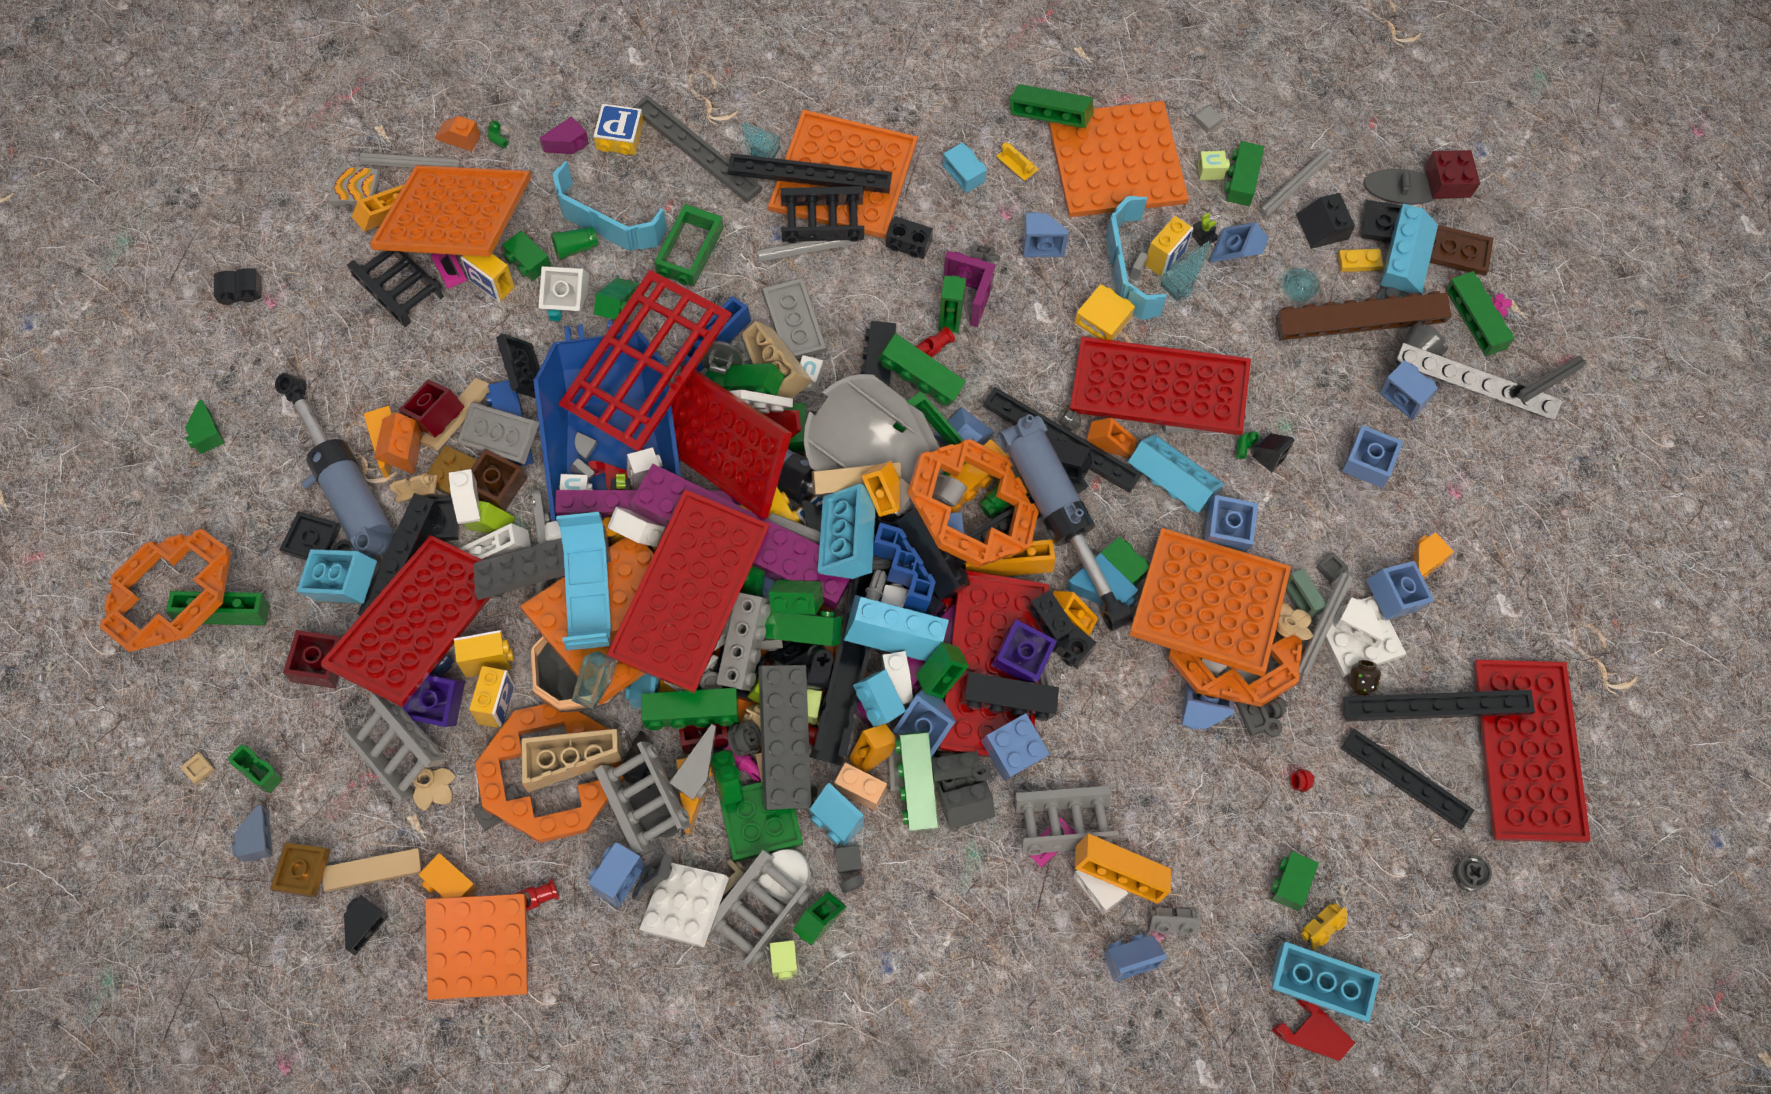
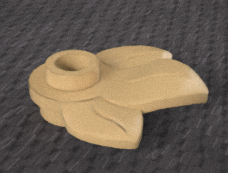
(1294, 623)
(435, 790)

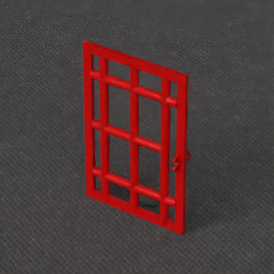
(644, 359)

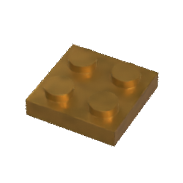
(449, 461)
(300, 869)

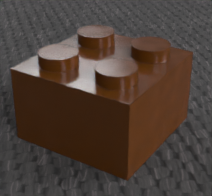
(497, 479)

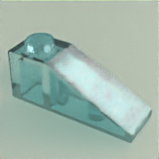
(1183, 276)

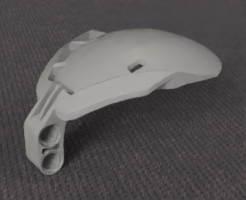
(858, 430)

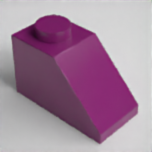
(565, 138)

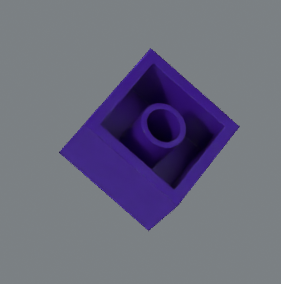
(1023, 652)
(436, 701)

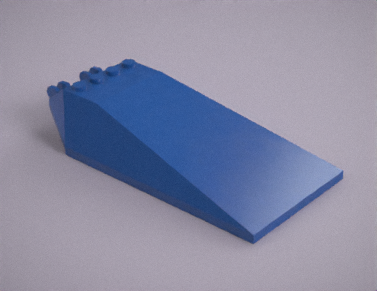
(560, 426)

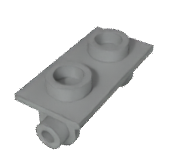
(1184, 922)

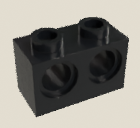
(910, 234)
(1050, 616)
(1078, 639)

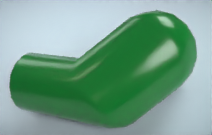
(494, 135)
(1245, 442)

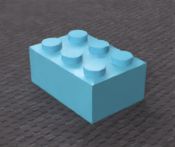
(337, 576)

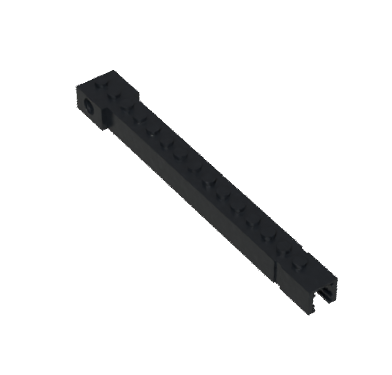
(840, 698)

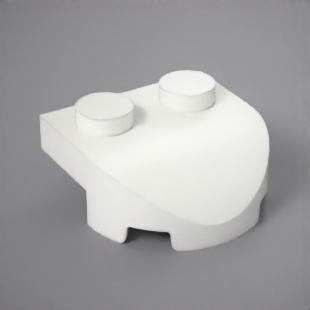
(791, 865)

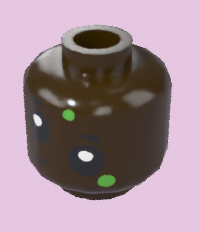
(1364, 677)

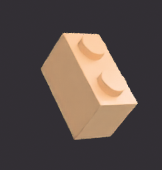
(860, 786)

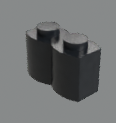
(237, 286)

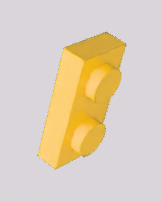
(1360, 260)

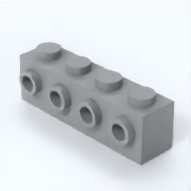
(744, 642)

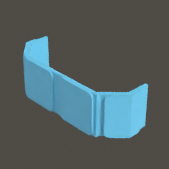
(630, 238)
(1145, 305)
(585, 581)

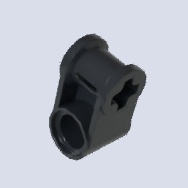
(818, 667)

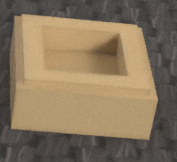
(197, 768)

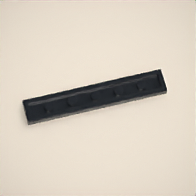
(1407, 779)

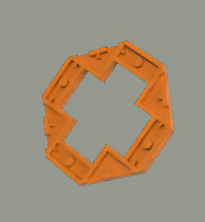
(936, 514)
(159, 630)
(1231, 684)
(519, 812)

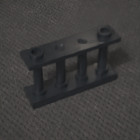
(822, 196)
(388, 298)

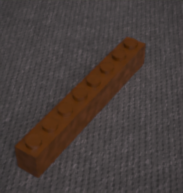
(1362, 316)

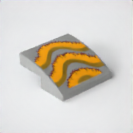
(353, 185)

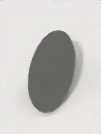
(1399, 186)
(721, 354)
(658, 815)

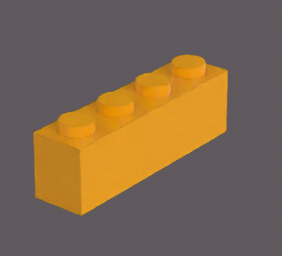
(975, 478)
(1035, 560)
(1123, 868)

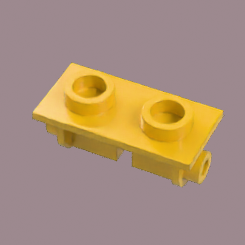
(1016, 161)
(1333, 919)

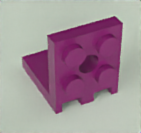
(978, 276)

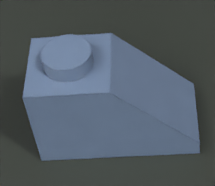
(253, 836)

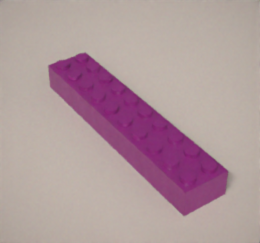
(782, 554)

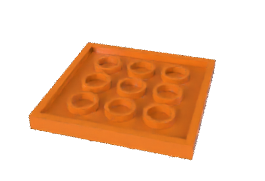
(476, 946)

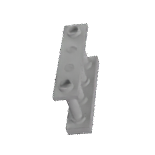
(412, 738)
(620, 797)
(1063, 799)
(749, 884)

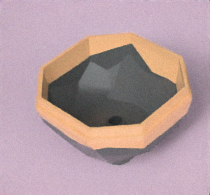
(554, 679)

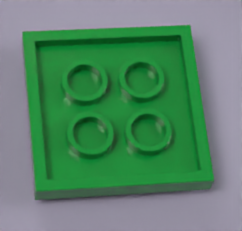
(756, 829)

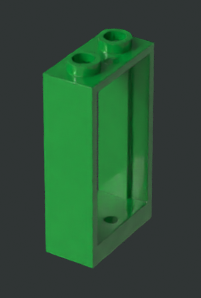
(698, 218)
(935, 418)

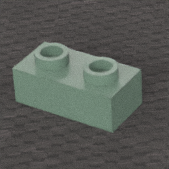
(1305, 593)

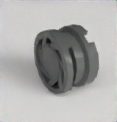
(744, 738)
(1472, 873)

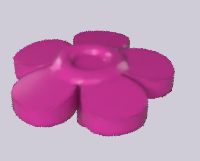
(1502, 304)

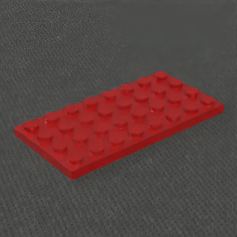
(1161, 385)
(729, 442)
(688, 591)
(410, 623)
(979, 626)
(1533, 758)

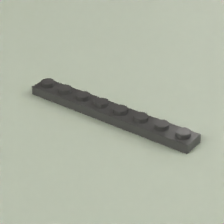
(696, 148)

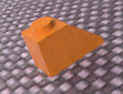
(459, 132)
(1112, 437)

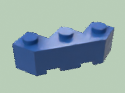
(905, 567)

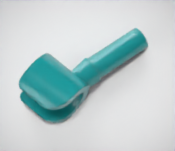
(555, 315)

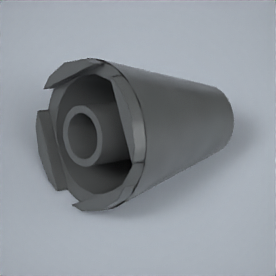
(1425, 338)

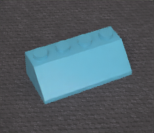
(1410, 250)
(1175, 473)
(847, 533)
(894, 628)
(1325, 981)

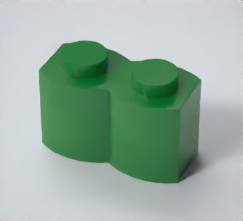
(255, 768)
(727, 777)

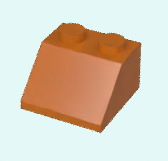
(399, 442)

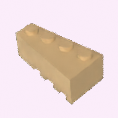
(767, 347)
(566, 756)

